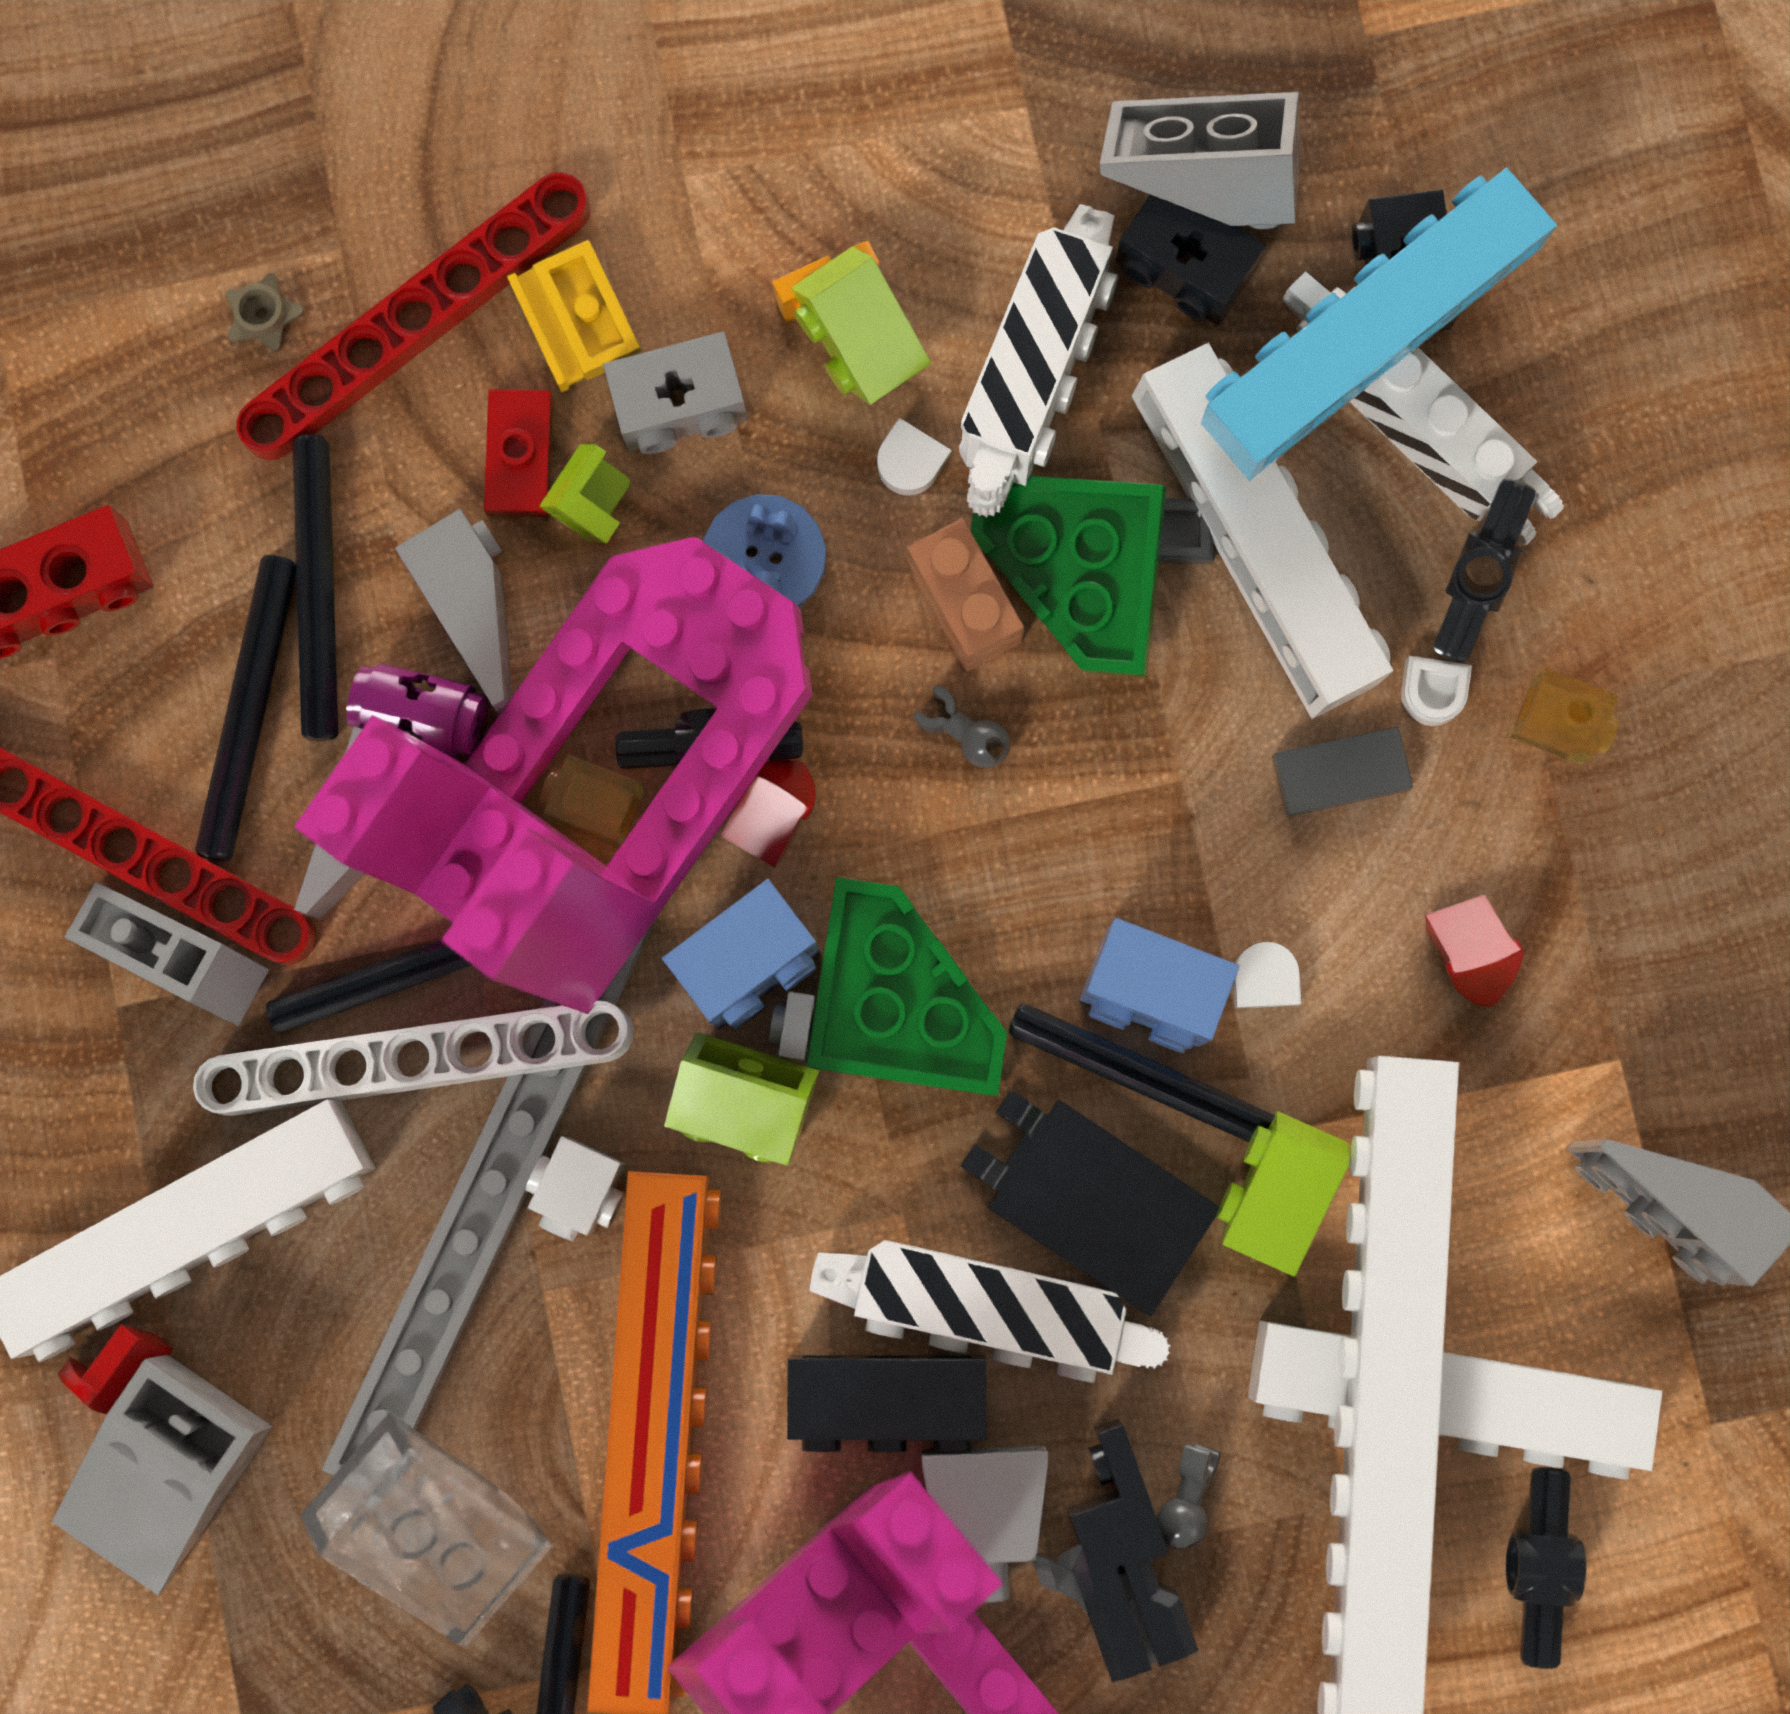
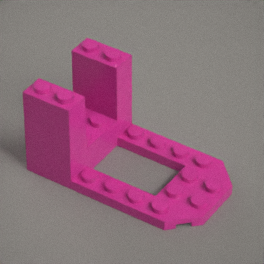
(517, 889)
(847, 1604)

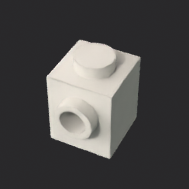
(575, 1189)

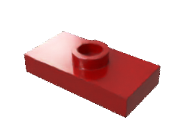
(518, 452)

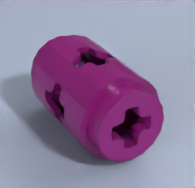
(448, 718)

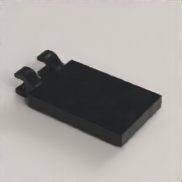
(1094, 1201)

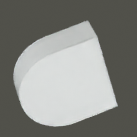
(910, 459)
(1434, 689)
(1267, 977)

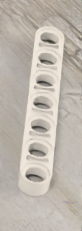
(382, 1052)

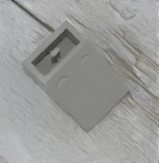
(1714, 1219)
(159, 1470)

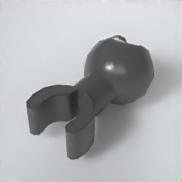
(975, 737)
(1183, 1517)

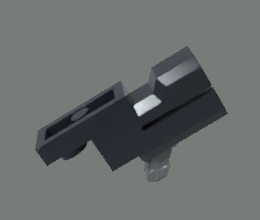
(1112, 1567)

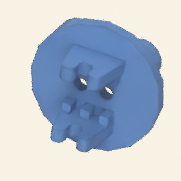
(772, 528)

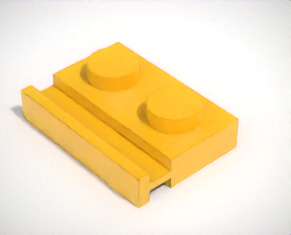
(574, 314)

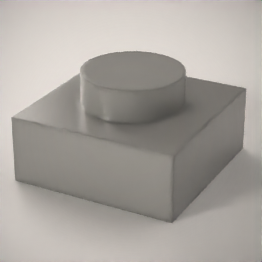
(793, 1026)

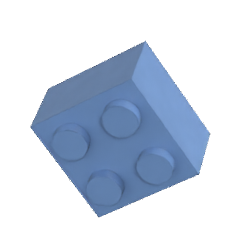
(744, 957)
(1158, 986)

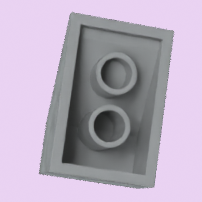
(1211, 154)

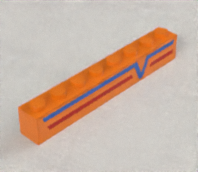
(651, 1442)

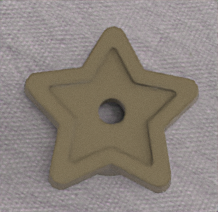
(249, 301)

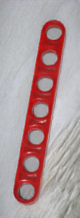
(426, 286)
(146, 863)

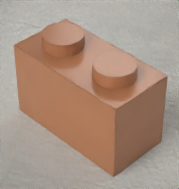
(964, 594)

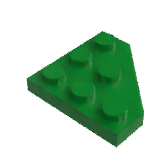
(1083, 564)
(898, 1000)

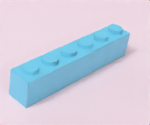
(1377, 322)

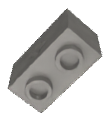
(643, 387)

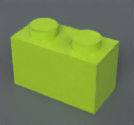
(859, 325)
(741, 1099)
(1284, 1192)

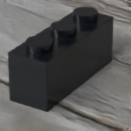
(886, 1401)

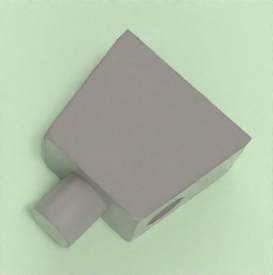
(992, 1501)

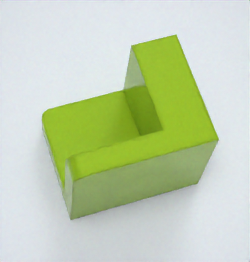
(587, 494)

